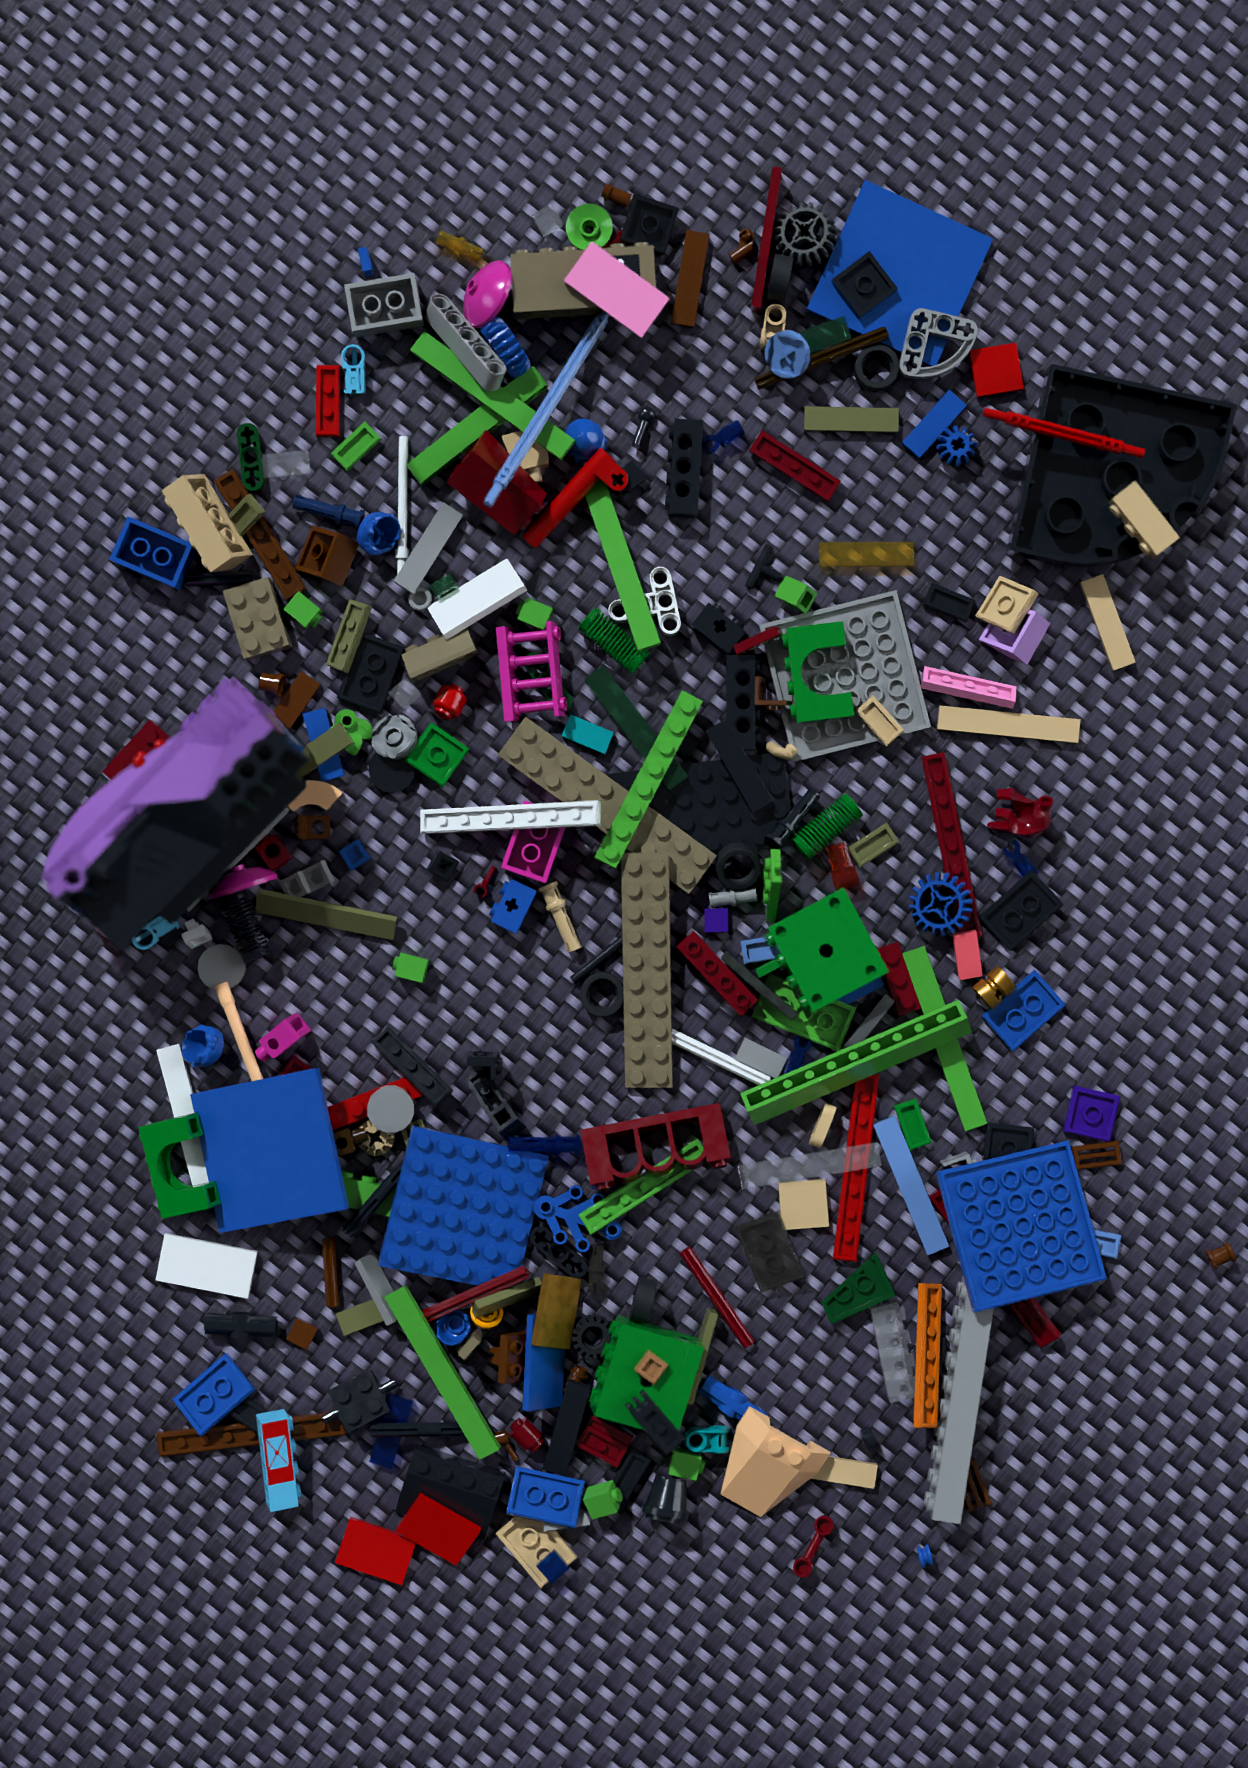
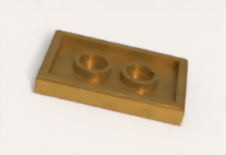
(556, 1311)

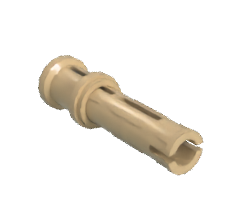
(556, 905)

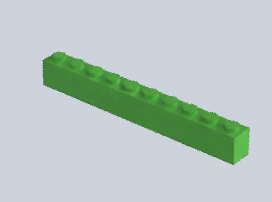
(856, 1062)

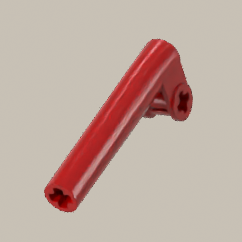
(598, 467)

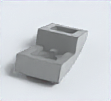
(307, 880)

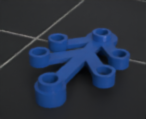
(571, 1217)

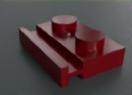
(604, 1440)

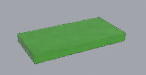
(823, 1026)

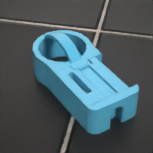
(354, 374)
(157, 927)

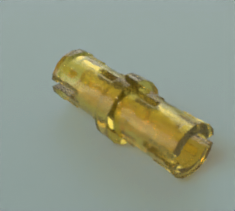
(460, 246)

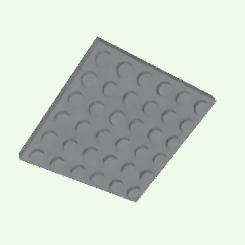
(871, 663)

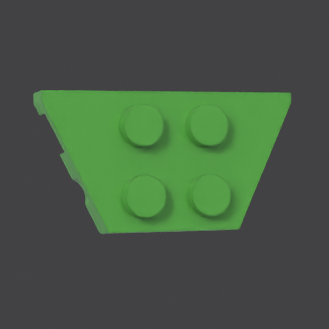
(772, 884)

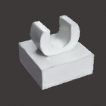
(196, 934)

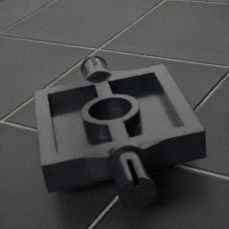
(359, 1401)

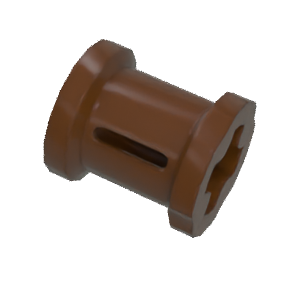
(1220, 1255)

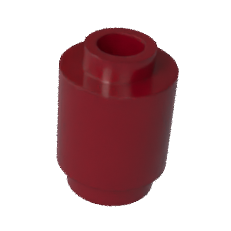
(526, 1434)

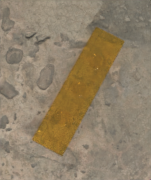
(866, 554)

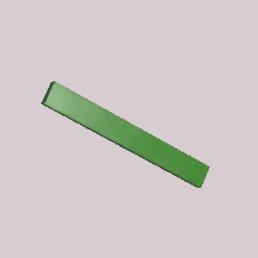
(498, 401)
(622, 567)
(949, 1054)
(442, 1372)

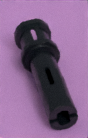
(786, 827)

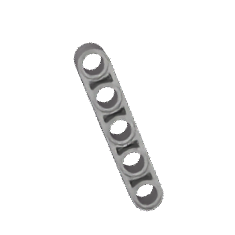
(465, 342)

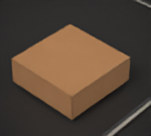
(651, 1367)

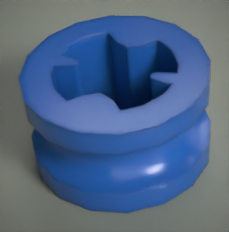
(924, 1556)

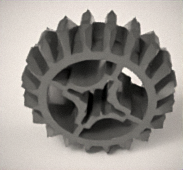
(817, 220)

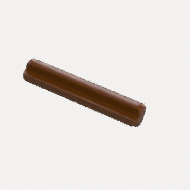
(330, 1272)

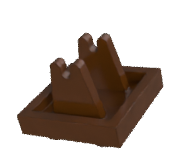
(510, 1357)

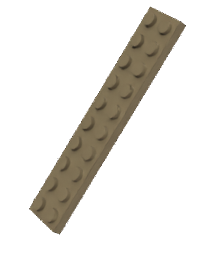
(576, 780)
(647, 969)

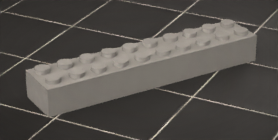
(958, 1410)

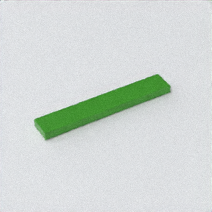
(636, 1191)

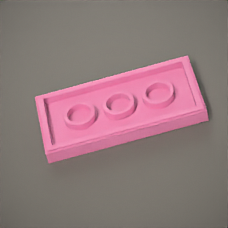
(616, 290)

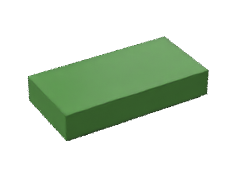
(356, 446)

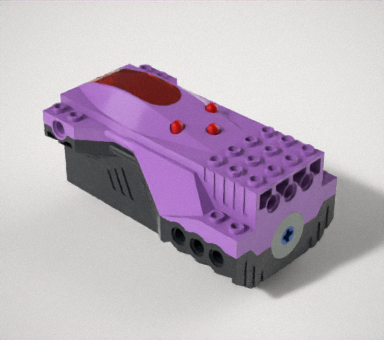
(177, 815)

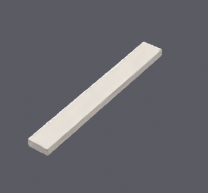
(510, 817)

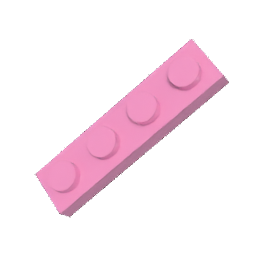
(968, 687)

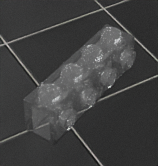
(893, 1350)

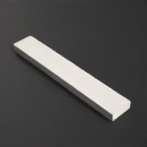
(179, 1091)

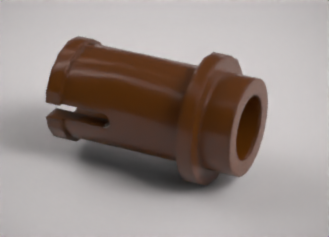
(616, 195)
(578, 1374)

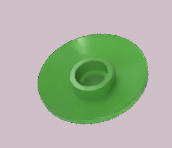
(586, 216)

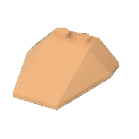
(767, 1464)

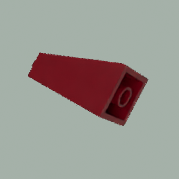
(475, 478)

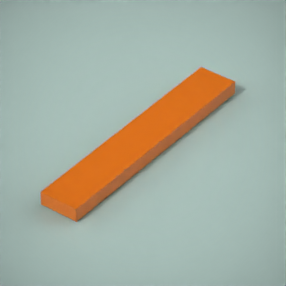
(927, 1355)

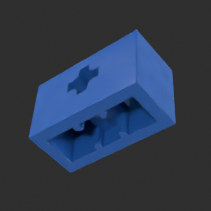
(524, 897)

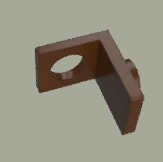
(760, 698)
(303, 827)

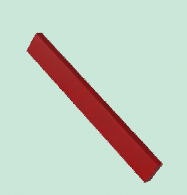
(854, 1182)

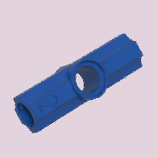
(728, 1399)

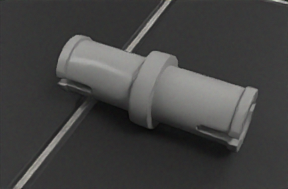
(733, 897)

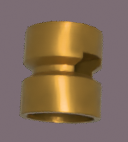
(994, 987)

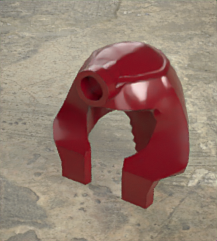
(1030, 816)

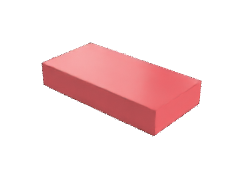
(967, 954)

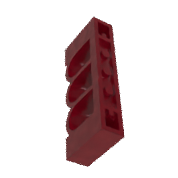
(597, 1152)

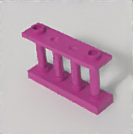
(509, 662)

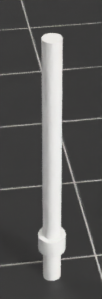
(402, 552)

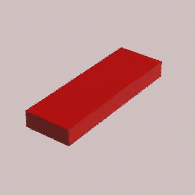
(328, 400)

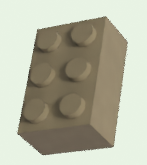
(257, 619)

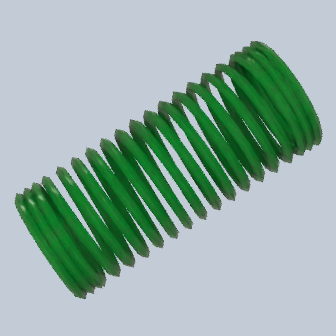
(589, 620)
(850, 806)

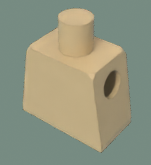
(535, 459)

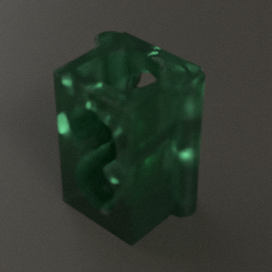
(443, 586)

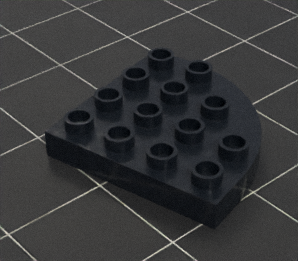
(1068, 485)

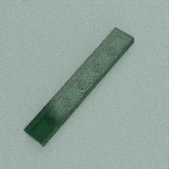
(630, 721)

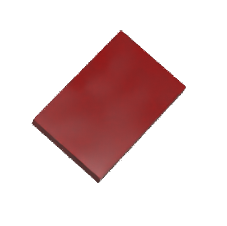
(438, 1529)
(375, 1551)

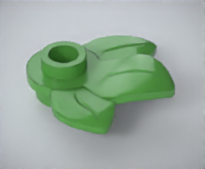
(357, 729)

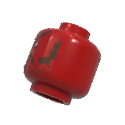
(449, 702)

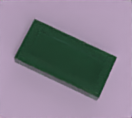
(827, 334)

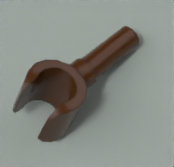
(503, 1438)

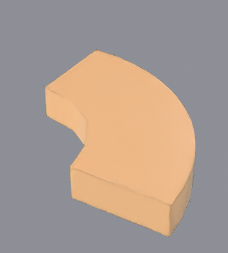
(317, 794)

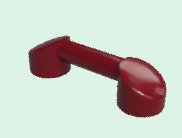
(804, 1565)

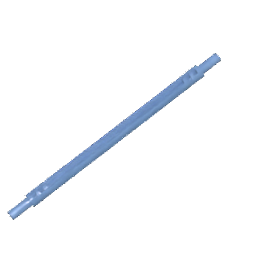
(547, 407)

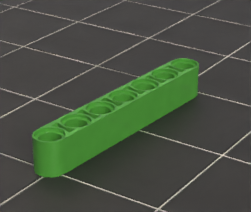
(464, 434)

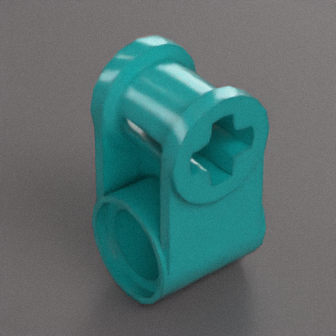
(710, 1438)

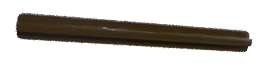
(830, 354)

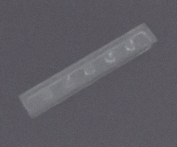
(809, 1165)

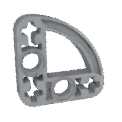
(930, 328)

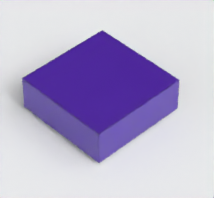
(716, 920)

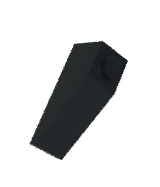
(495, 1104)

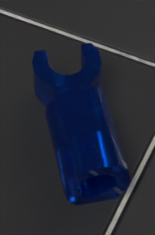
(725, 435)
(1020, 860)
(796, 1057)

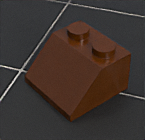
(327, 555)

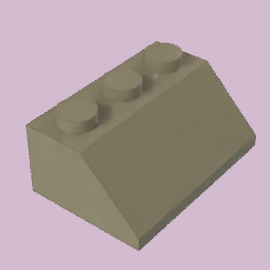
(438, 654)

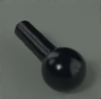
(646, 416)

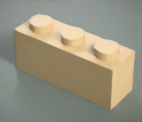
(1143, 520)

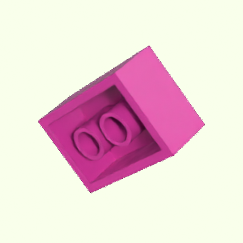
(533, 851)

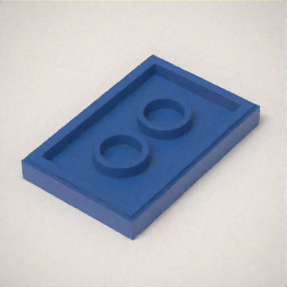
(1024, 1010)
(214, 1394)
(545, 1497)

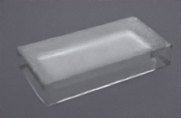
(286, 464)

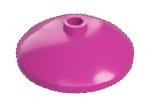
(487, 293)
(240, 879)

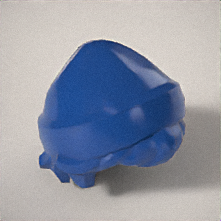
(587, 438)
(378, 533)
(202, 1046)

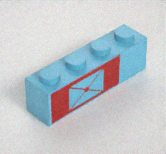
(277, 1460)

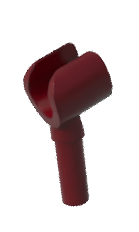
(486, 881)

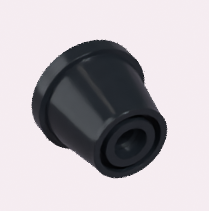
(667, 1500)

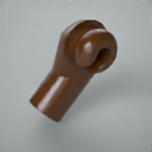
(746, 245)

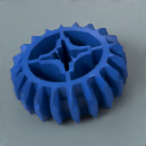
(506, 347)
(945, 914)

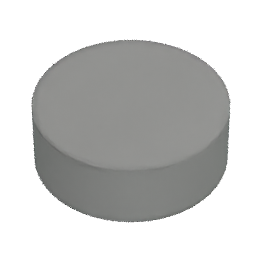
(420, 599)

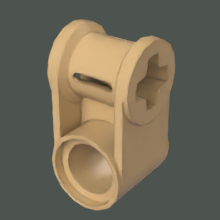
(770, 327)

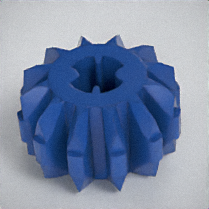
(961, 453)

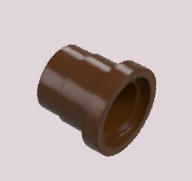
(273, 683)

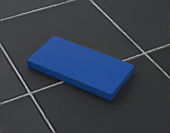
(542, 1373)

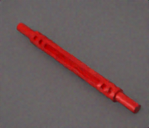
(1070, 434)

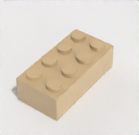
(206, 522)

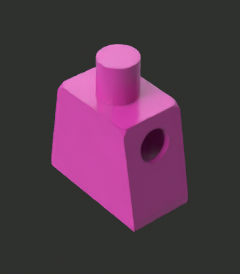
(282, 1037)

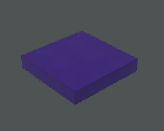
(1091, 1113)

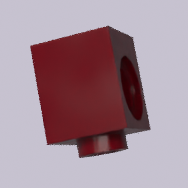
(283, 856)

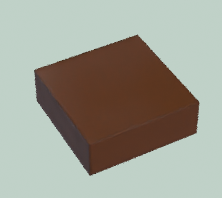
(302, 1333)

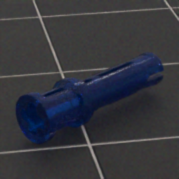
(555, 1144)

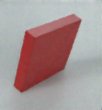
(996, 370)

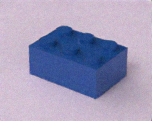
(153, 553)

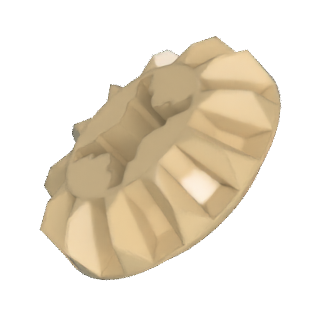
(377, 1148)

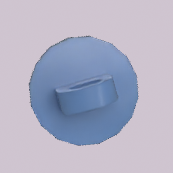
(787, 354)

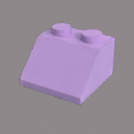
(1022, 643)

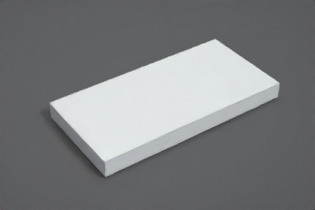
(476, 598)
(206, 1265)

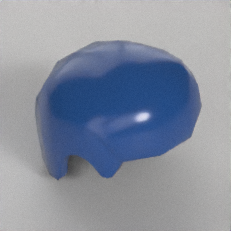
(454, 1328)

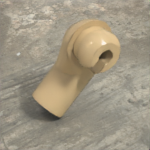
(777, 751)

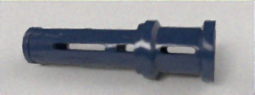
(339, 513)

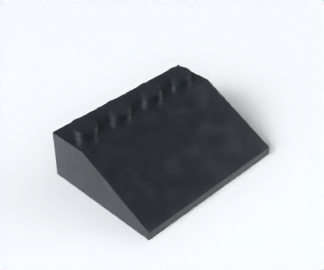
(454, 1483)

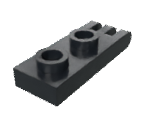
(655, 1422)

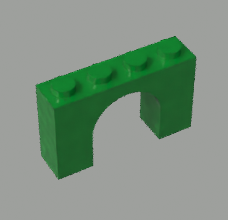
(809, 705)
(172, 1195)

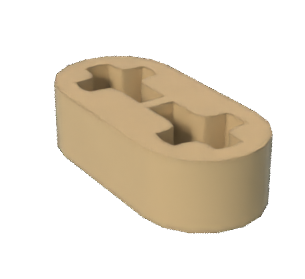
(822, 1125)

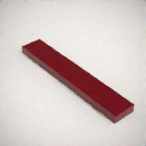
(766, 239)

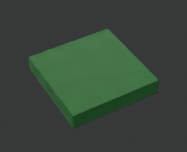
(436, 755)

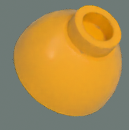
(487, 1321)

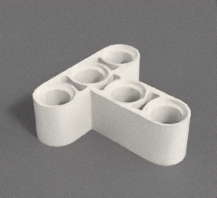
(652, 598)

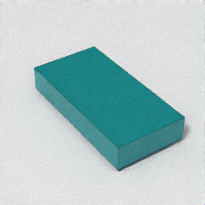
(587, 734)

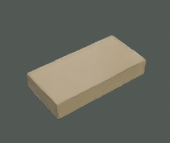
(879, 720)

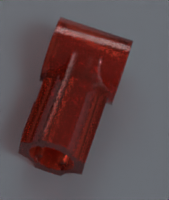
(843, 871)

